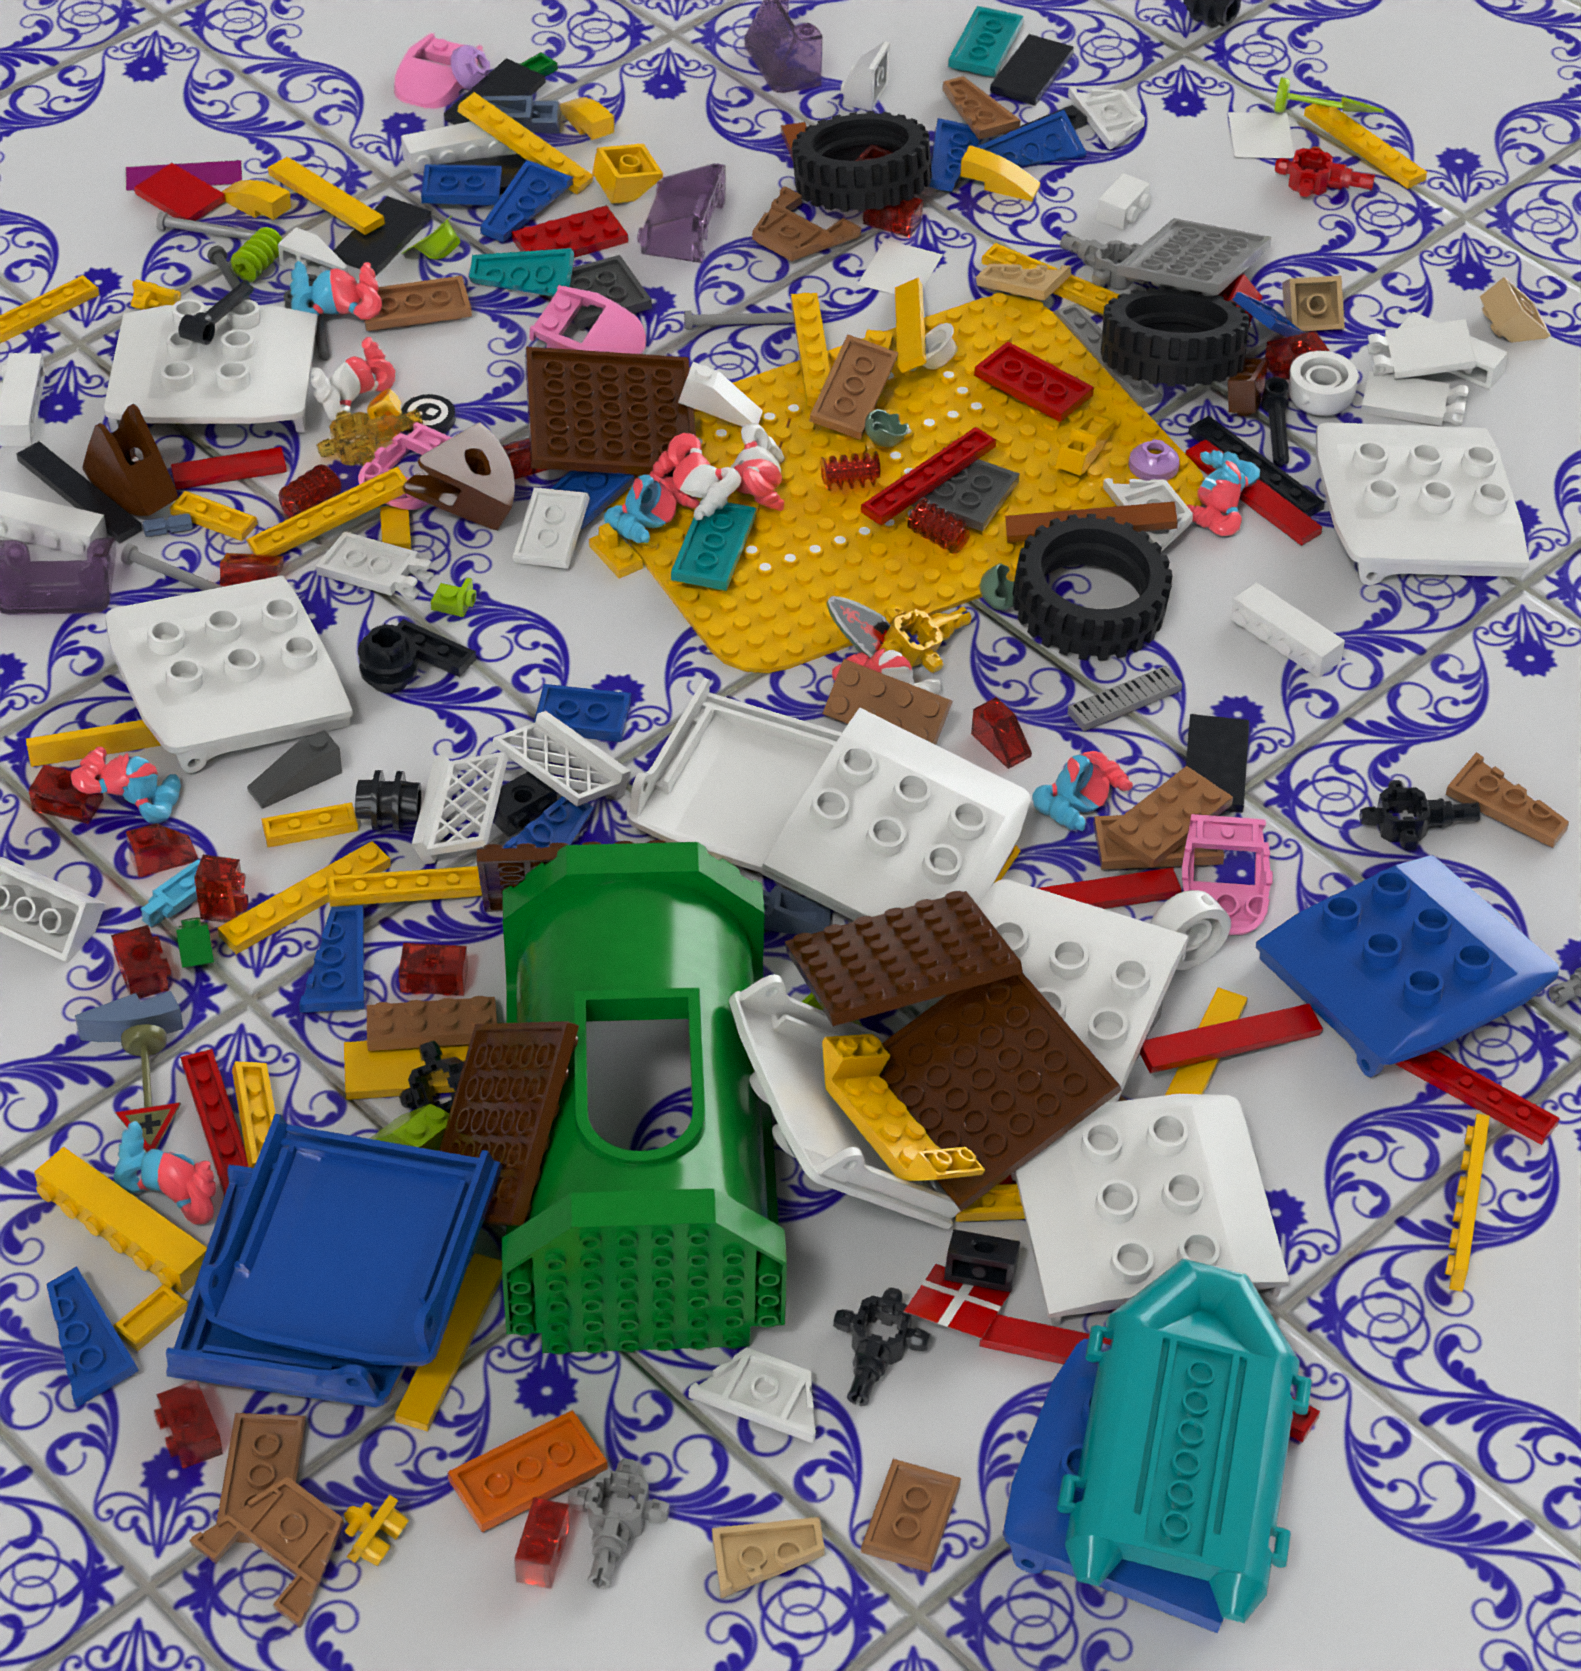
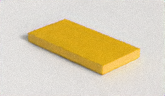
(387, 1071)

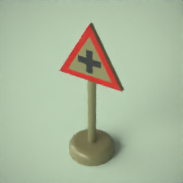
(155, 1120)

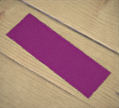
(210, 172)

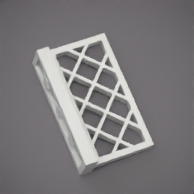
(565, 748)
(438, 805)

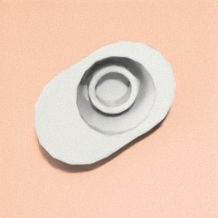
(939, 346)

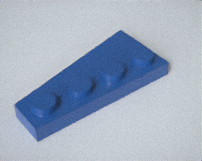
(1039, 142)
(948, 149)
(523, 199)
(556, 824)
(338, 964)
(89, 1342)

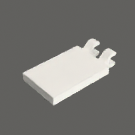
(1422, 349)
(1414, 400)
(374, 565)

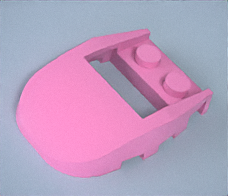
(427, 82)
(613, 331)
(420, 441)
(1243, 903)

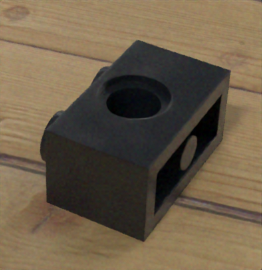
(522, 802)
(981, 1260)

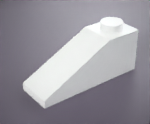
(309, 250)
(717, 396)

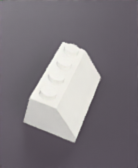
(45, 911)

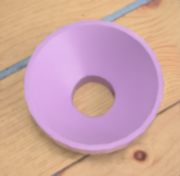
(465, 66)
(1154, 466)

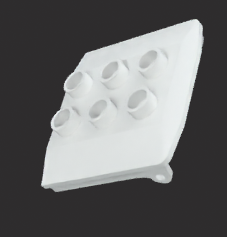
(246, 375)
(1420, 500)
(226, 669)
(729, 778)
(895, 824)
(1090, 965)
(787, 1057)
(1142, 1192)

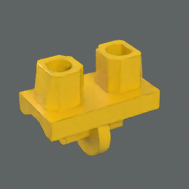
(150, 295)
(368, 1545)

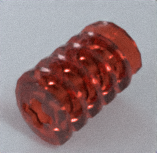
(850, 470)
(309, 490)
(938, 526)

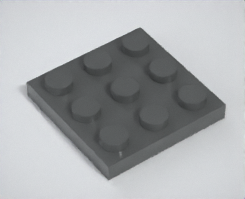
(612, 280)
(975, 493)

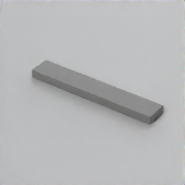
(1090, 336)

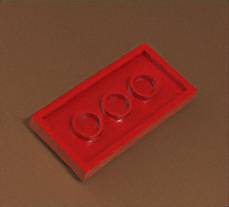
(581, 232)
(1034, 381)

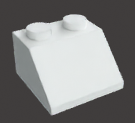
(867, 78)

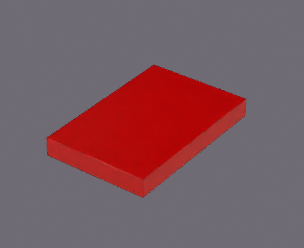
(179, 193)

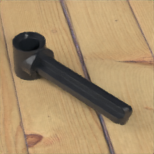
(201, 326)
(1275, 403)

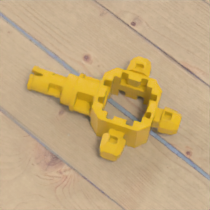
(930, 633)

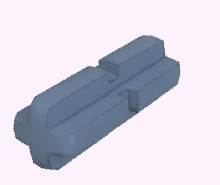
(160, 526)

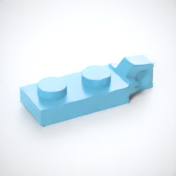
(171, 896)

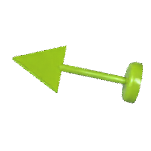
(1346, 104)

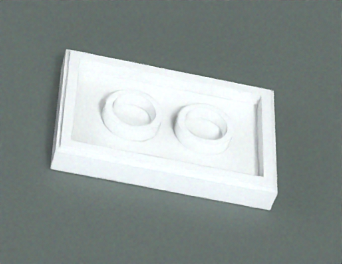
(551, 527)

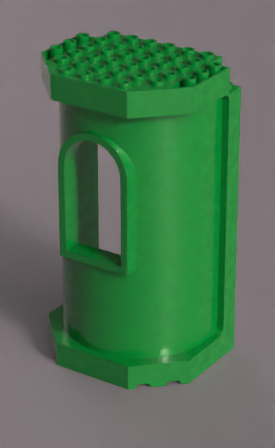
(669, 1238)

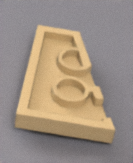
(1033, 283)
(763, 1550)

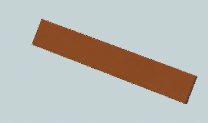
(1143, 517)

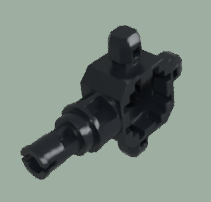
(1428, 813)
(420, 1092)
(872, 1352)

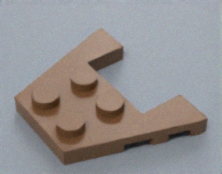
(794, 235)
(291, 1530)

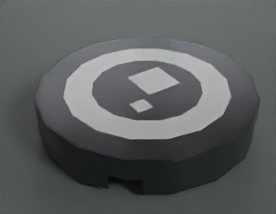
(435, 411)

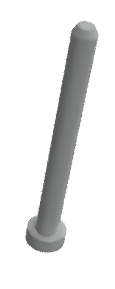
(164, 221)
(728, 319)
(130, 555)

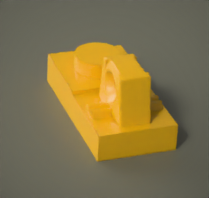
(615, 552)

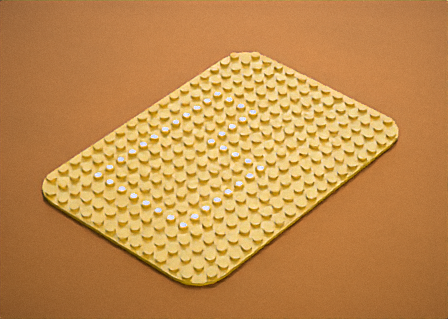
(828, 548)

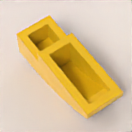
(588, 117)
(998, 174)
(258, 198)
(1084, 443)

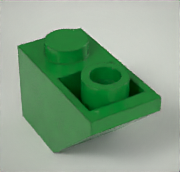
(194, 942)

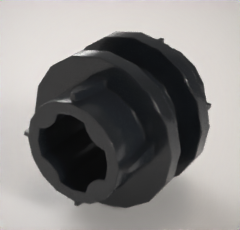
(1213, 11)
(388, 658)
(388, 800)

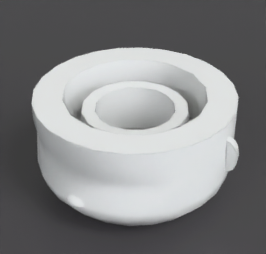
(1322, 383)
(1200, 918)

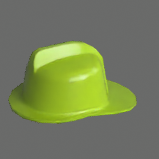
(439, 243)

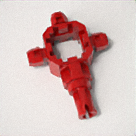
(1314, 172)

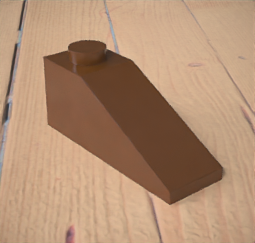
(1247, 387)

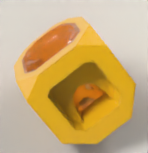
(384, 403)

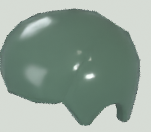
(885, 428)
(997, 588)

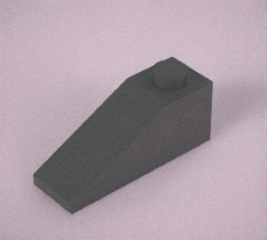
(298, 769)

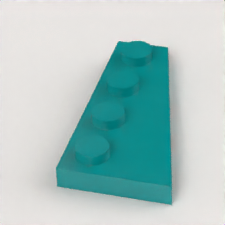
(524, 271)

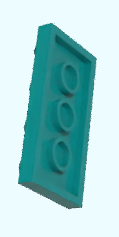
(985, 41)
(714, 547)

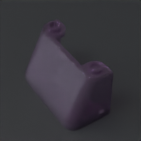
(784, 52)
(683, 212)
(56, 585)

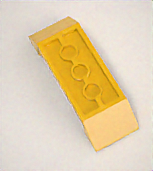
(854, 1082)

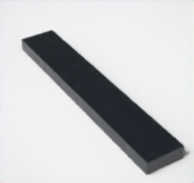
(1269, 473)
(78, 490)

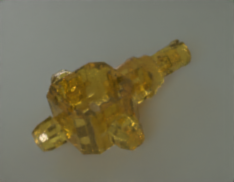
(375, 430)

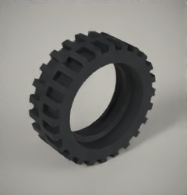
(832, 178)
(1174, 337)
(1083, 628)

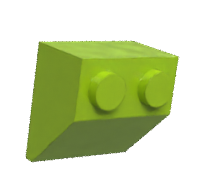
(416, 1128)

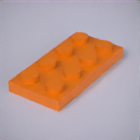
(527, 1467)

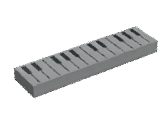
(1124, 698)

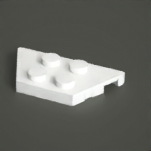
(1109, 114)
(1147, 492)
(763, 1392)

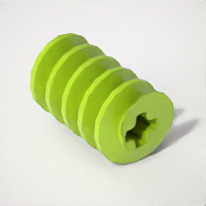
(256, 254)

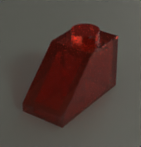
(1000, 732)
(159, 849)

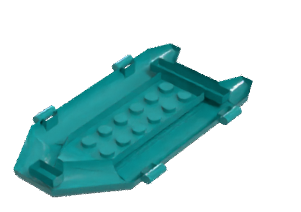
(1187, 1437)

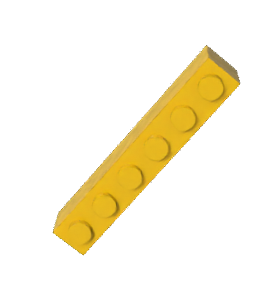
(121, 1219)

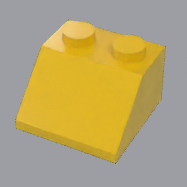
(625, 171)

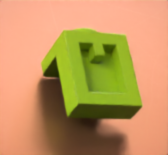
(454, 599)

